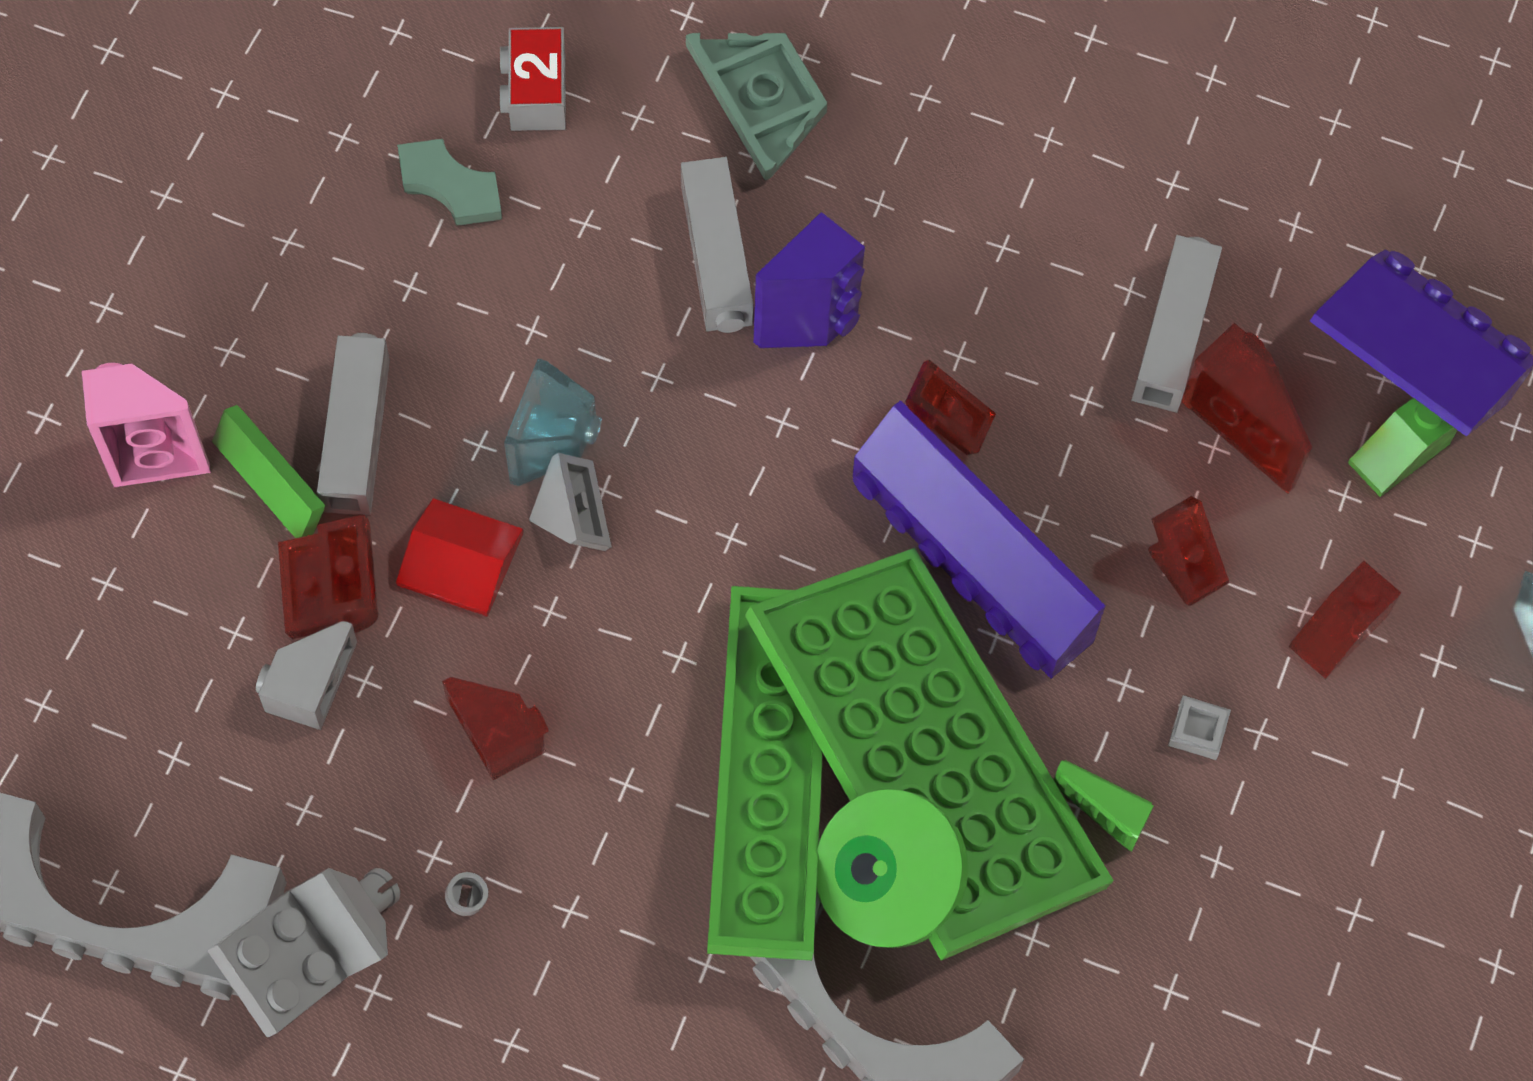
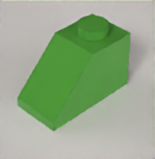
(1401, 446)

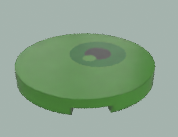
(891, 868)

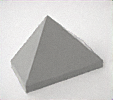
(572, 503)

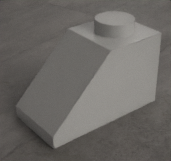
(307, 675)

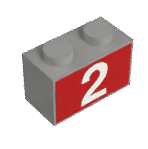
(535, 79)

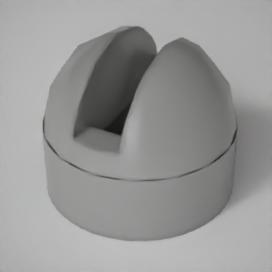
(477, 895)

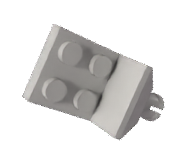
(306, 944)

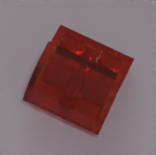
(329, 578)

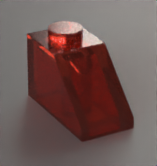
(1345, 619)
(497, 724)

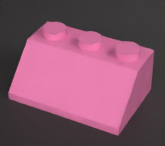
(140, 426)

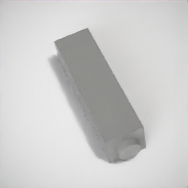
(716, 245)
(1177, 323)
(353, 424)

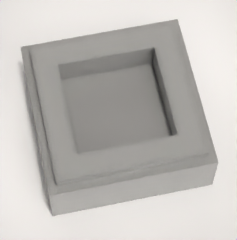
(1199, 727)

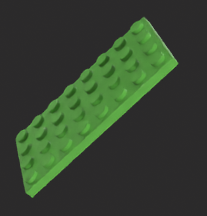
(915, 710)

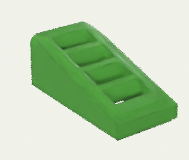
(1109, 805)

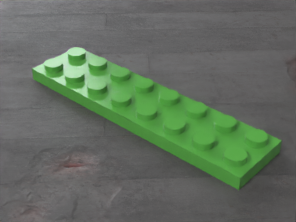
(764, 806)

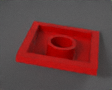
(458, 556)

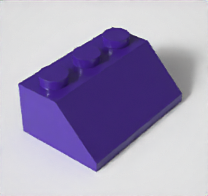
(810, 288)

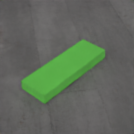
(268, 472)

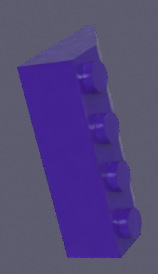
(1426, 341)

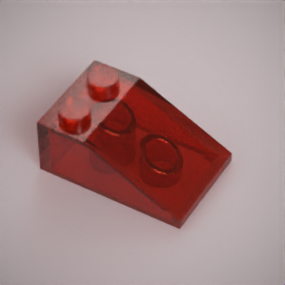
(1247, 404)

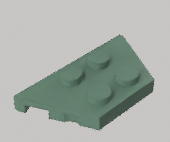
(761, 92)

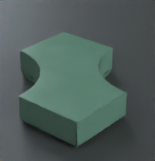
(432, 171)

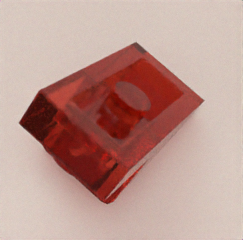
(949, 408)
(1188, 551)

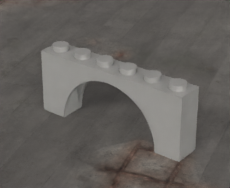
(169, 949)
(973, 1057)

